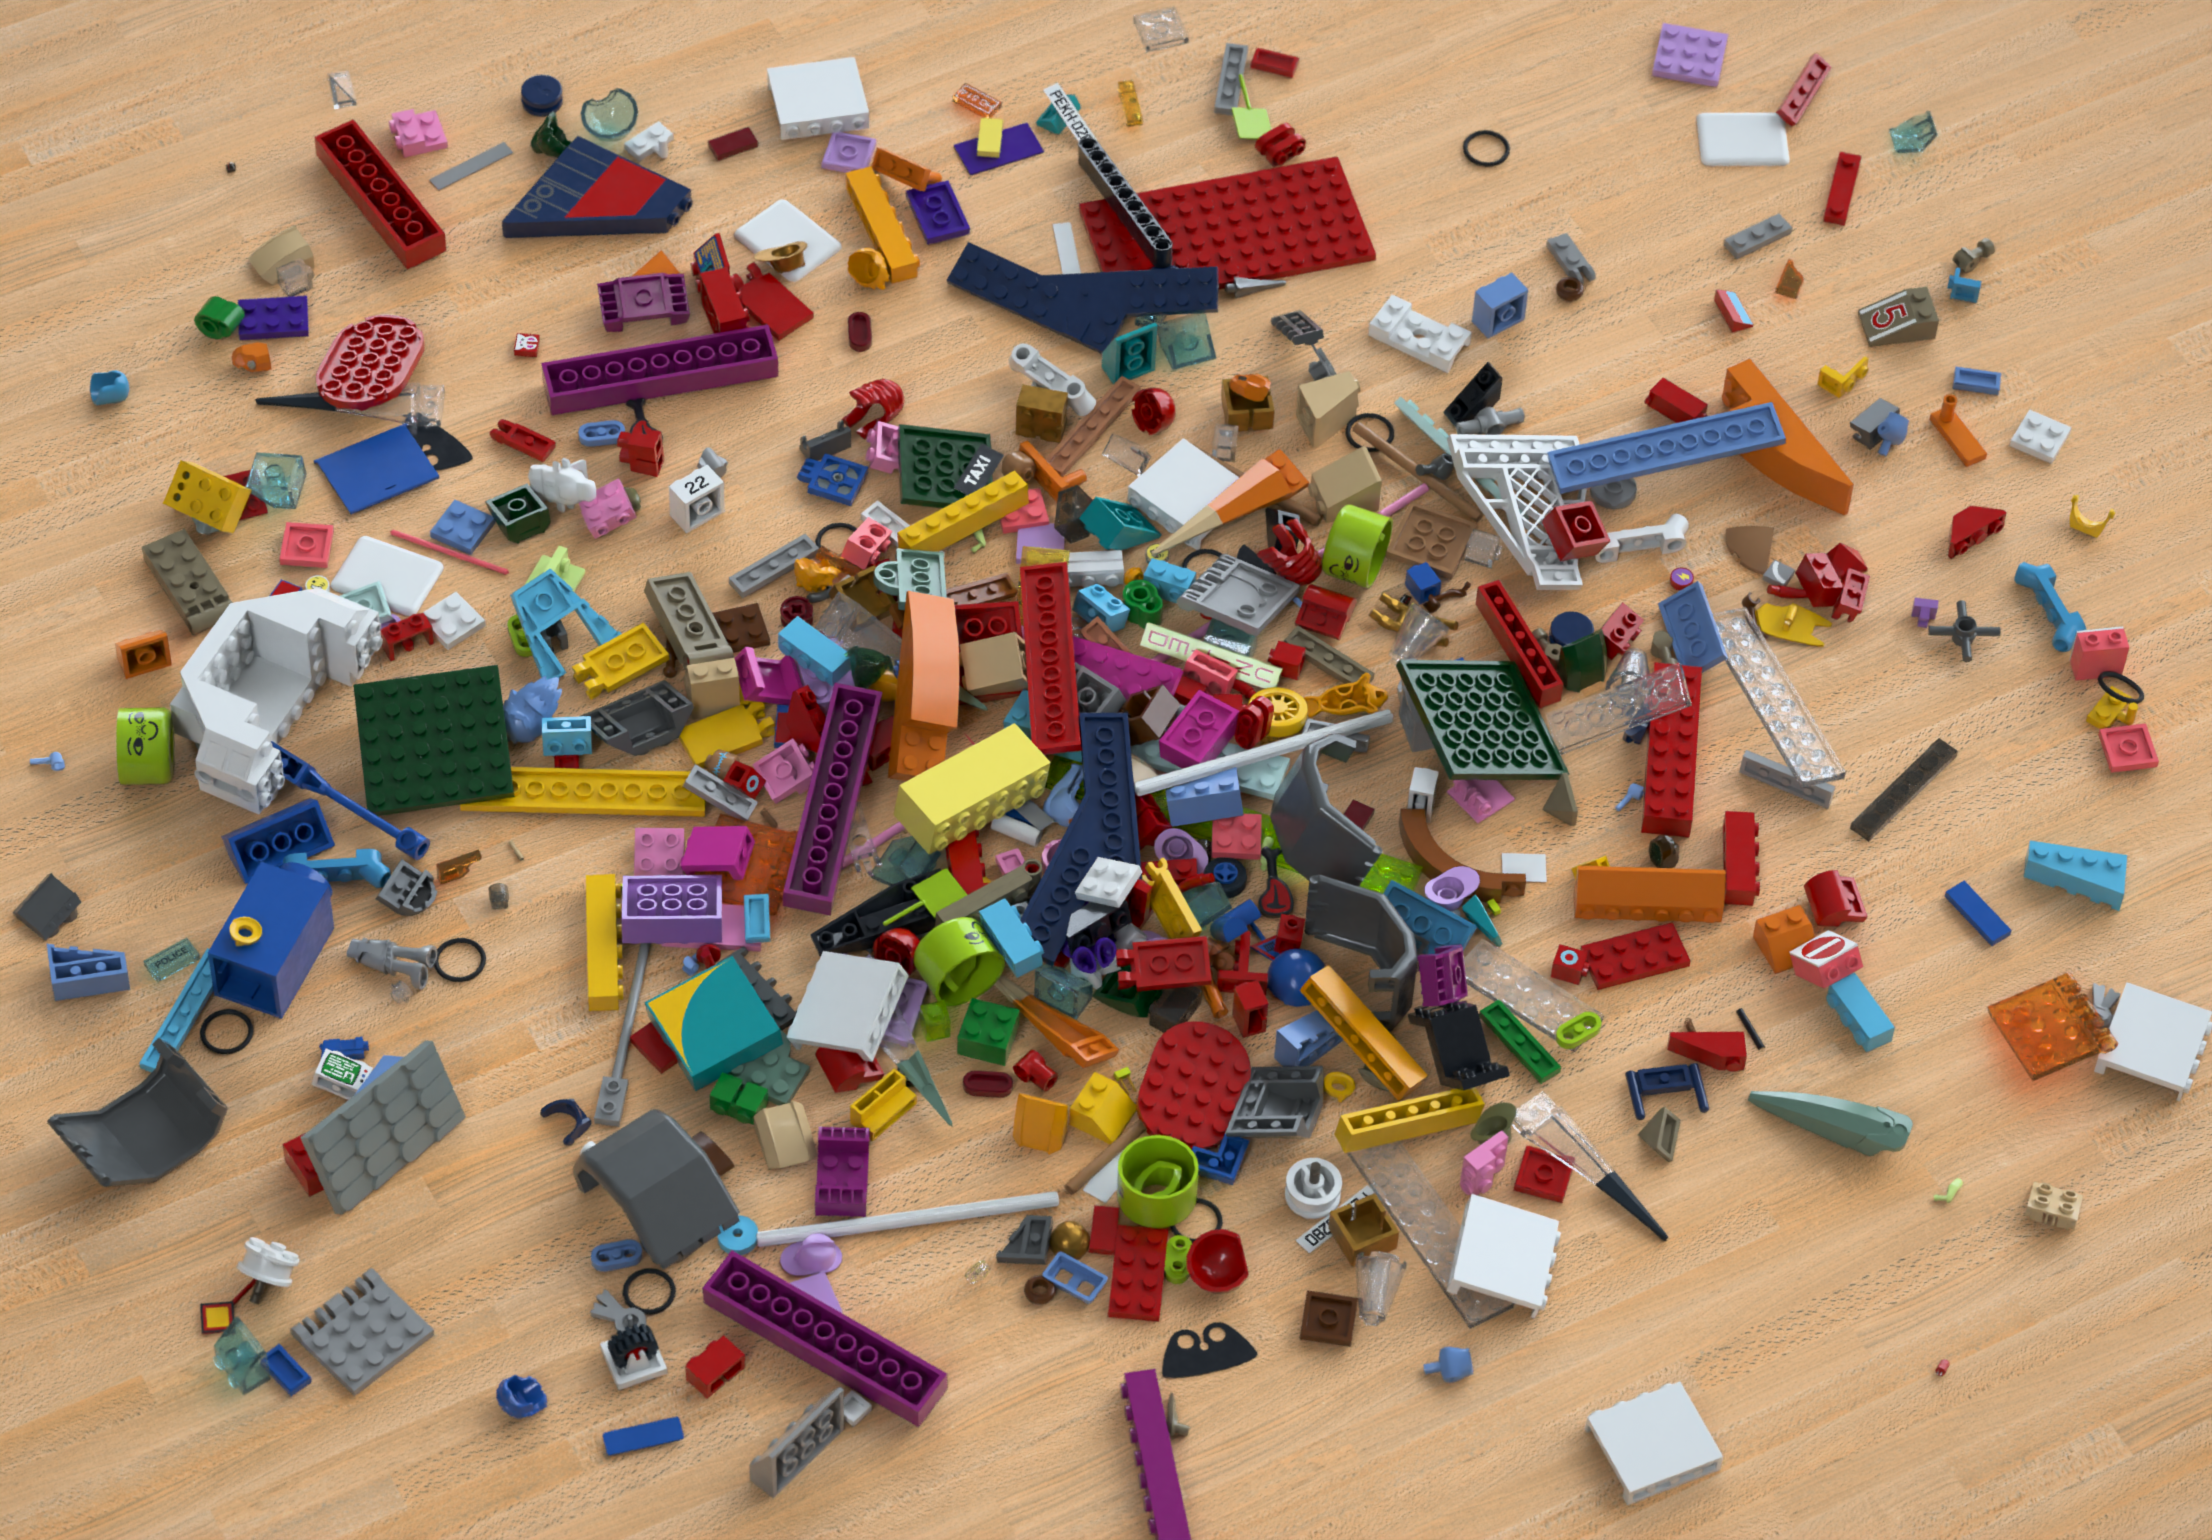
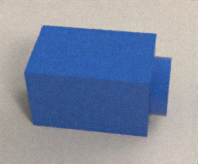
(295, 924)

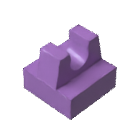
(1924, 610)

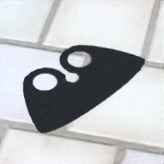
(443, 445)
(1219, 1356)

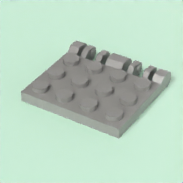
(1239, 594)
(363, 1337)

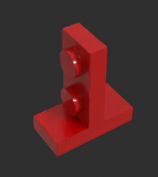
(1139, 903)
(1229, 979)

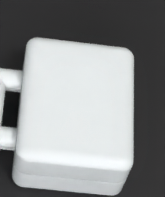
(1742, 139)
(783, 225)
(402, 573)

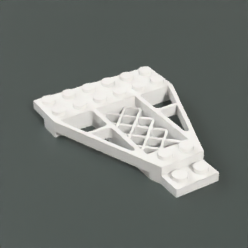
(1524, 459)

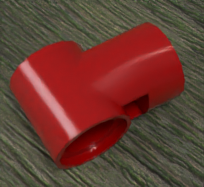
(1033, 1068)

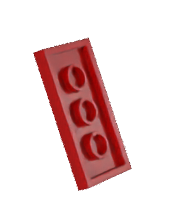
(1636, 956)
(1138, 1273)

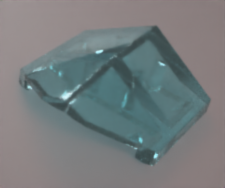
(1914, 134)

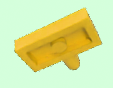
(2111, 709)

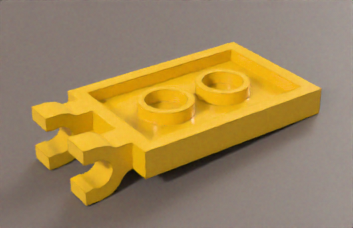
(620, 660)
(729, 730)
(1170, 904)

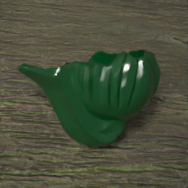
(550, 138)

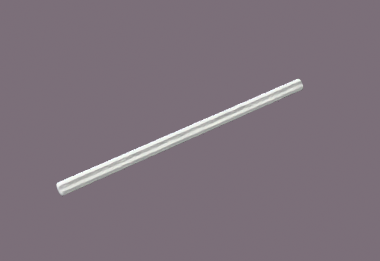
(1260, 753)
(909, 1218)

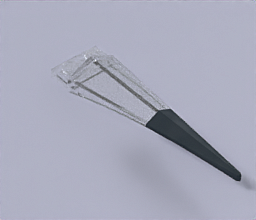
(415, 405)
(1560, 1136)

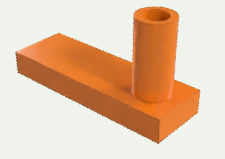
(904, 170)
(1957, 433)
(1048, 476)

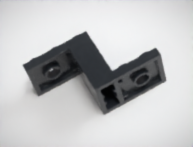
(1458, 1045)

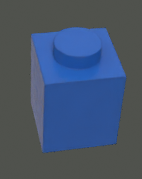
(1422, 582)

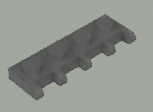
(1298, 328)
(775, 1004)

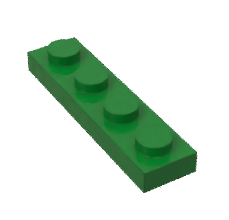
(1520, 1041)

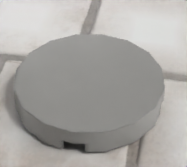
(1615, 494)

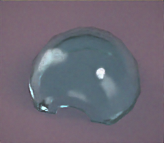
(610, 117)

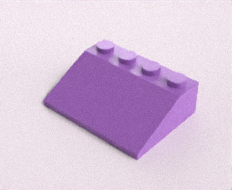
(672, 909)

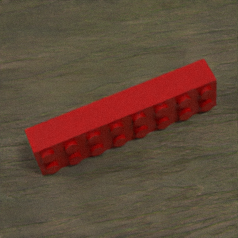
(380, 194)
(1672, 764)

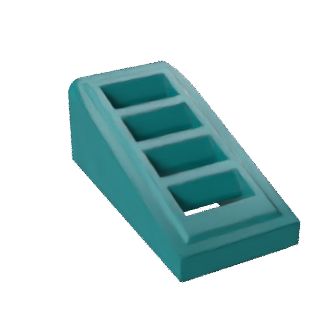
(1477, 915)

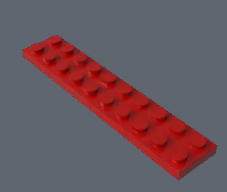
(1050, 658)

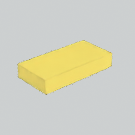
(990, 137)

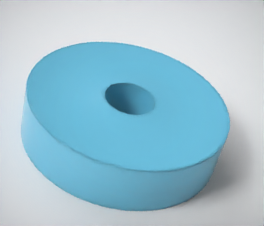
(742, 1244)

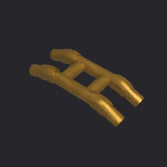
(1401, 609)

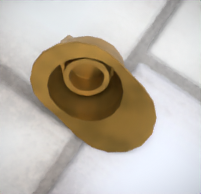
(785, 257)

